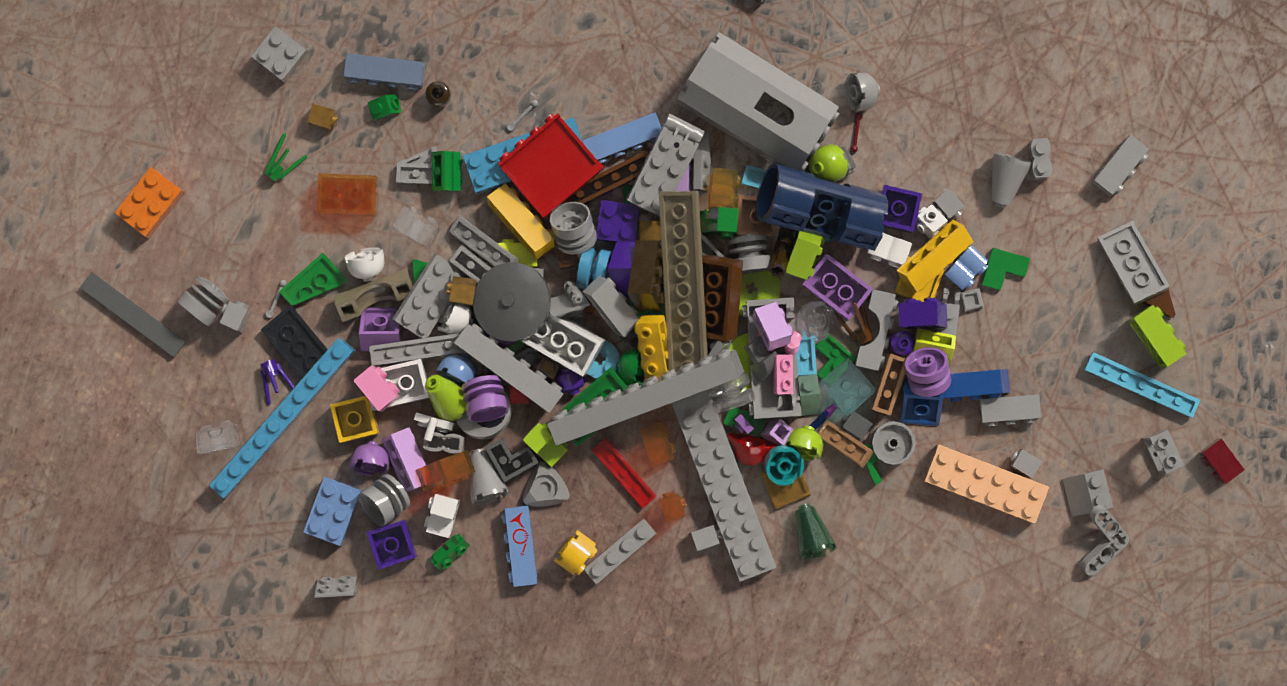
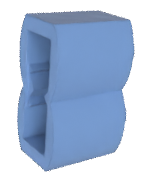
(966, 267)

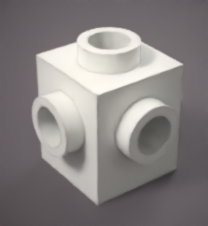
(930, 221)

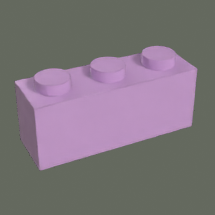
(405, 457)

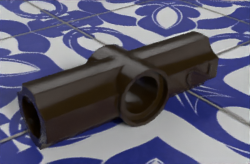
(782, 252)

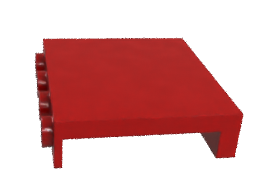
(550, 165)

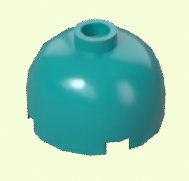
(783, 465)

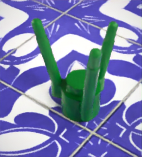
(274, 169)

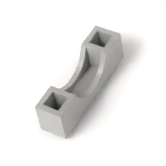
(881, 306)
(620, 551)

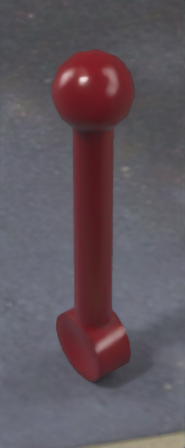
(858, 116)

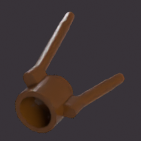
(863, 332)

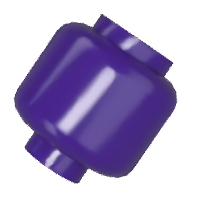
(897, 348)
(569, 381)

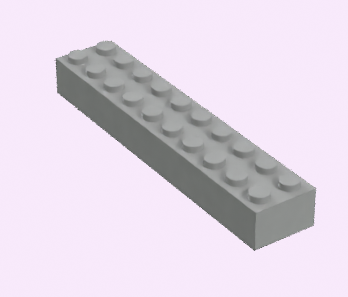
(645, 397)
(724, 485)

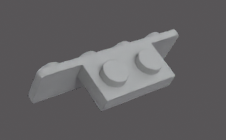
(701, 171)

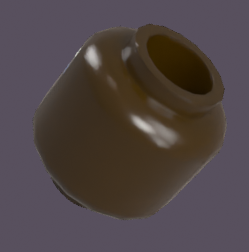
(432, 90)

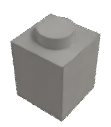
(949, 204)
(1025, 463)
(706, 537)

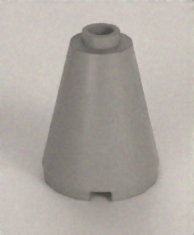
(1007, 177)
(486, 481)

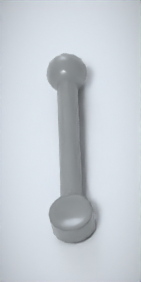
(511, 126)
(270, 313)

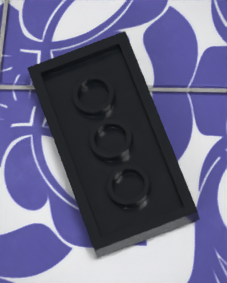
(295, 340)

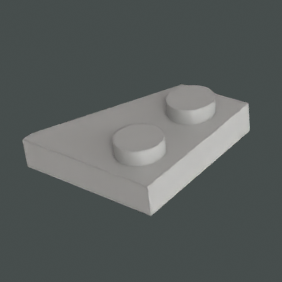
(416, 169)

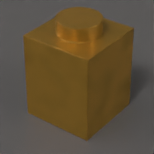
(322, 117)
(461, 290)

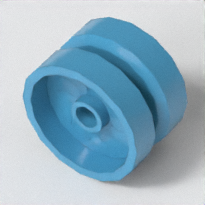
(591, 269)

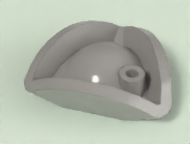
(545, 487)

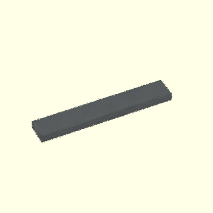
(133, 314)

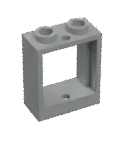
(1167, 453)

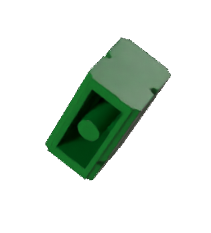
(446, 171)

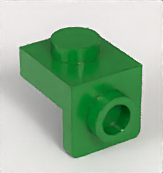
(384, 106)

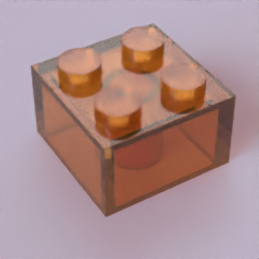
(446, 472)

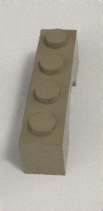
(355, 301)

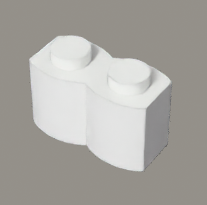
(892, 250)

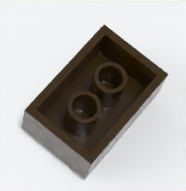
(647, 276)

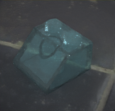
(847, 387)

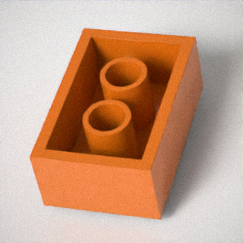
(149, 202)

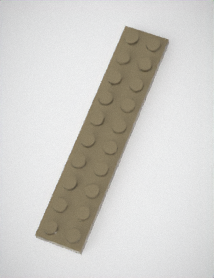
(683, 277)

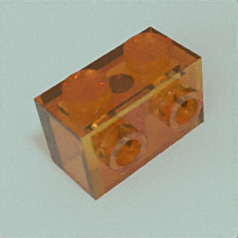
(657, 443)
(673, 506)

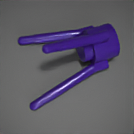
(269, 371)

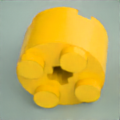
(576, 552)

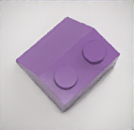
(378, 327)

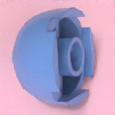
(457, 368)

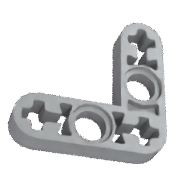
(1110, 542)

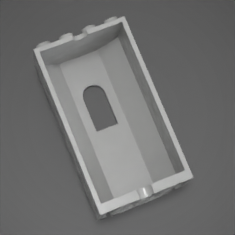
(729, 86)

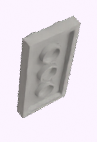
(1133, 263)
(427, 297)

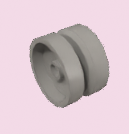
(901, 451)

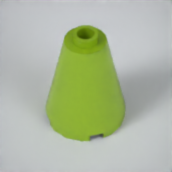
(445, 397)

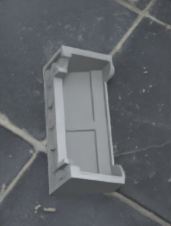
(766, 403)

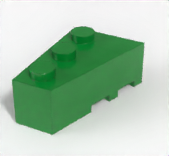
(719, 222)

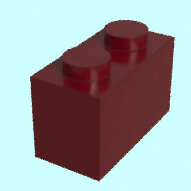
(1221, 461)

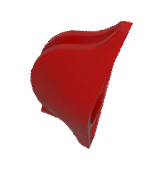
(750, 449)

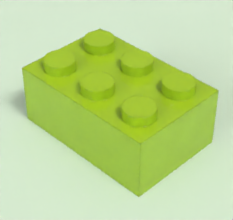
(1157, 336)

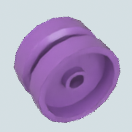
(928, 372)

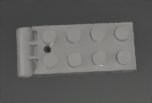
(664, 163)

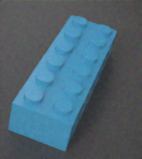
(484, 166)

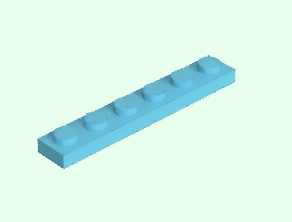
(1142, 385)

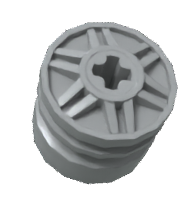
(573, 228)
(750, 251)
(203, 300)
(383, 500)

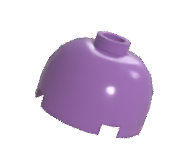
(369, 459)

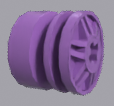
(485, 398)

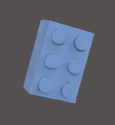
(332, 511)

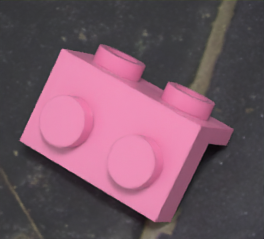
(783, 374)

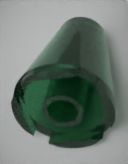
(812, 533)

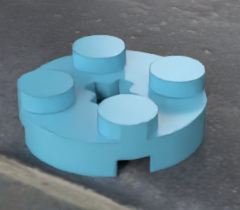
(612, 357)

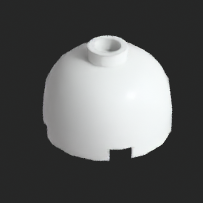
(366, 263)
(455, 318)

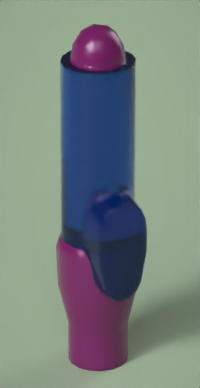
(823, 416)

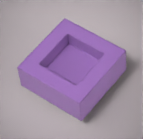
(742, 425)

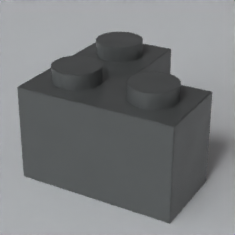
(508, 464)

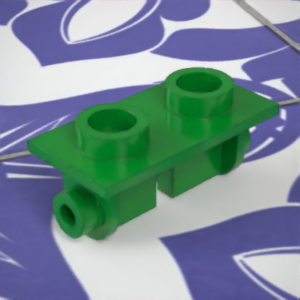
(457, 547)

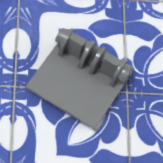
(570, 301)
(336, 587)

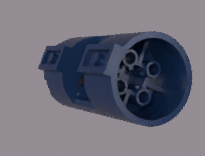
(821, 207)

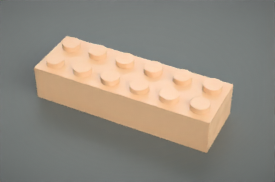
(985, 484)

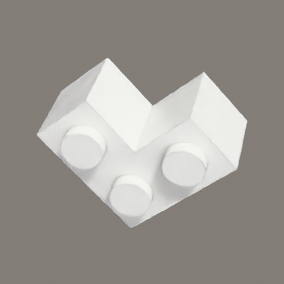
(442, 515)

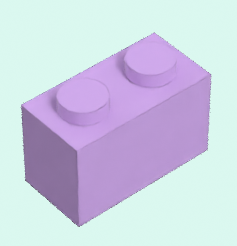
(772, 326)

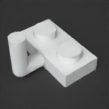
(431, 422)

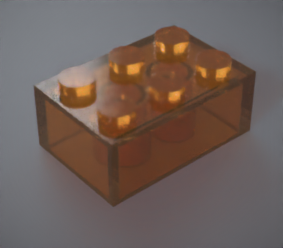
(347, 194)

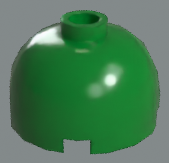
(630, 367)

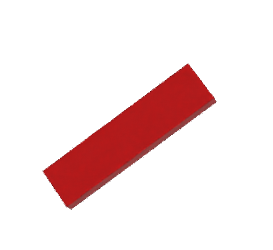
(624, 473)

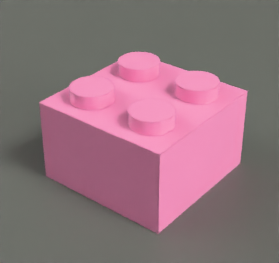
(376, 387)

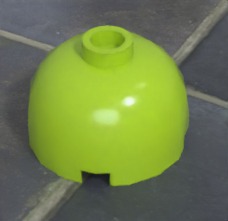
(828, 163)
(806, 442)

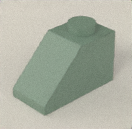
(809, 395)

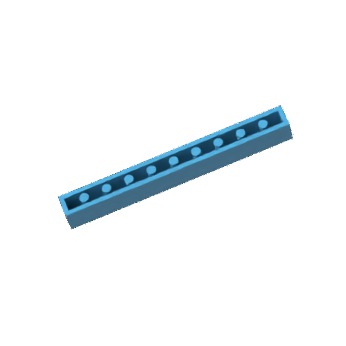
(282, 418)

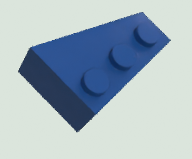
(977, 384)

